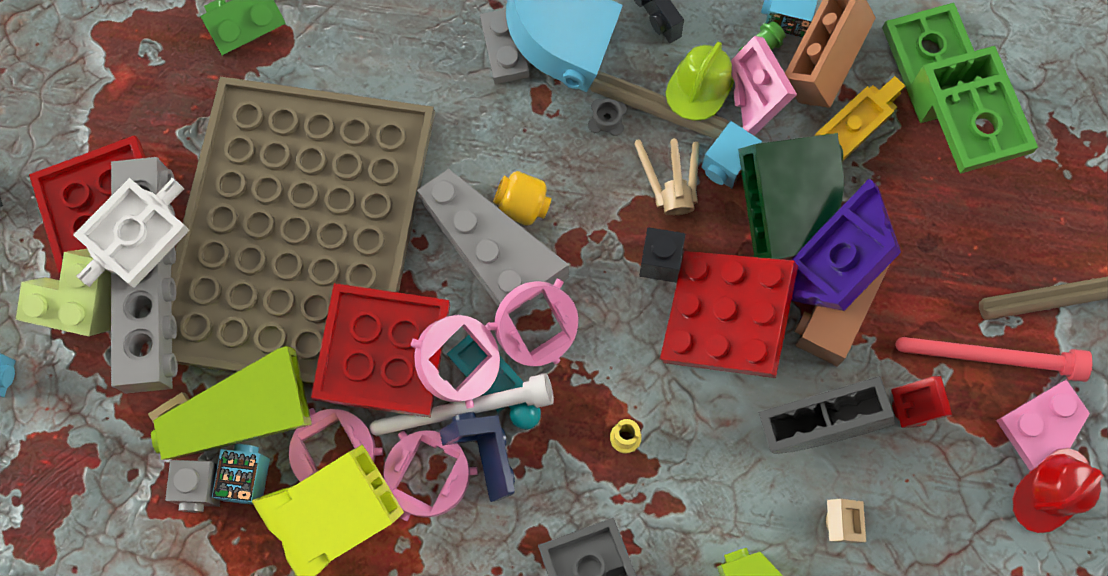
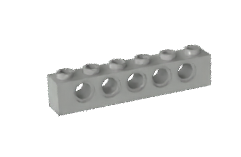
(129, 331)

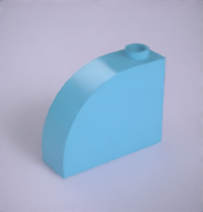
(563, 36)

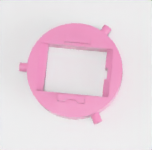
(563, 310)
(479, 379)
(357, 431)
(454, 487)

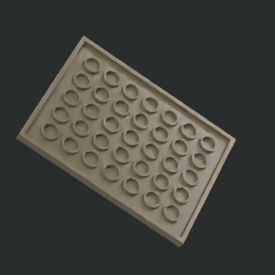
(284, 206)

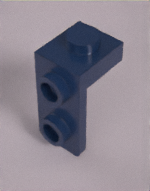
(492, 450)

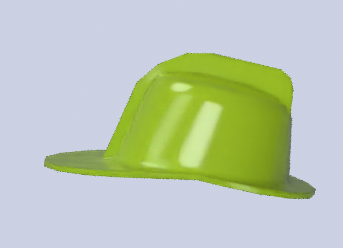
(700, 83)

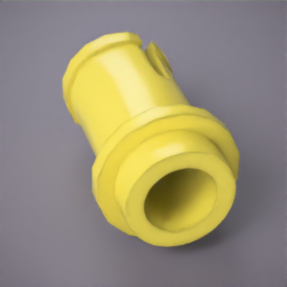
(622, 445)

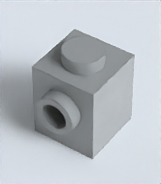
(191, 485)

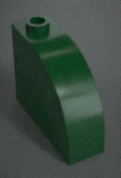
(791, 191)

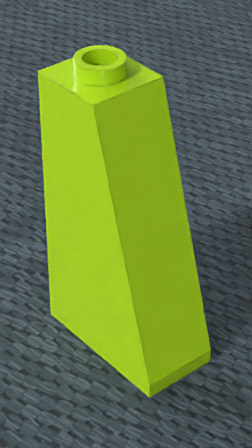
(244, 407)

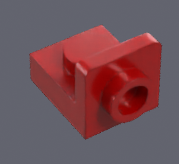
(920, 402)

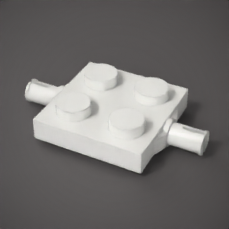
(131, 232)

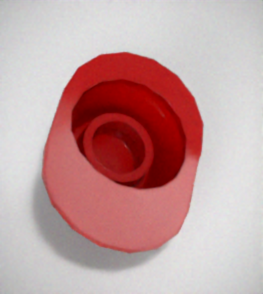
(1056, 491)

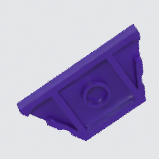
(846, 252)

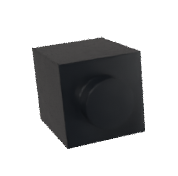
(662, 254)

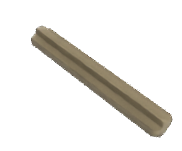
(652, 103)
(1044, 298)

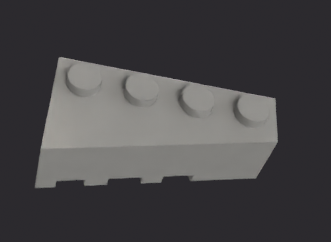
(489, 240)

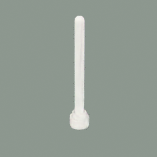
(534, 392)

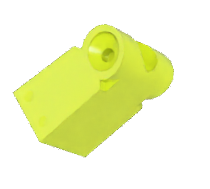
(329, 511)

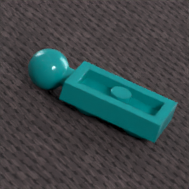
(469, 355)

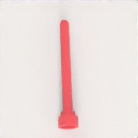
(1073, 364)

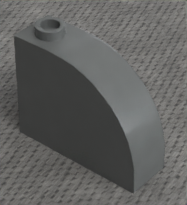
(828, 417)

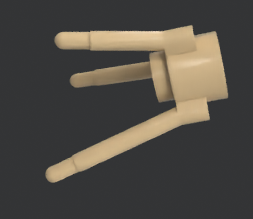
(677, 196)

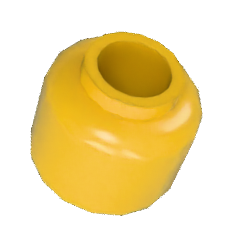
(522, 198)

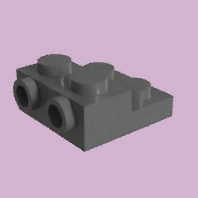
(588, 552)

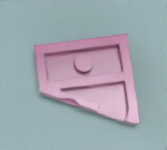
(759, 85)
(1045, 423)

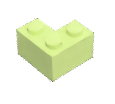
(68, 302)

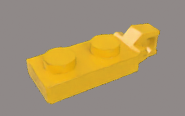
(863, 115)

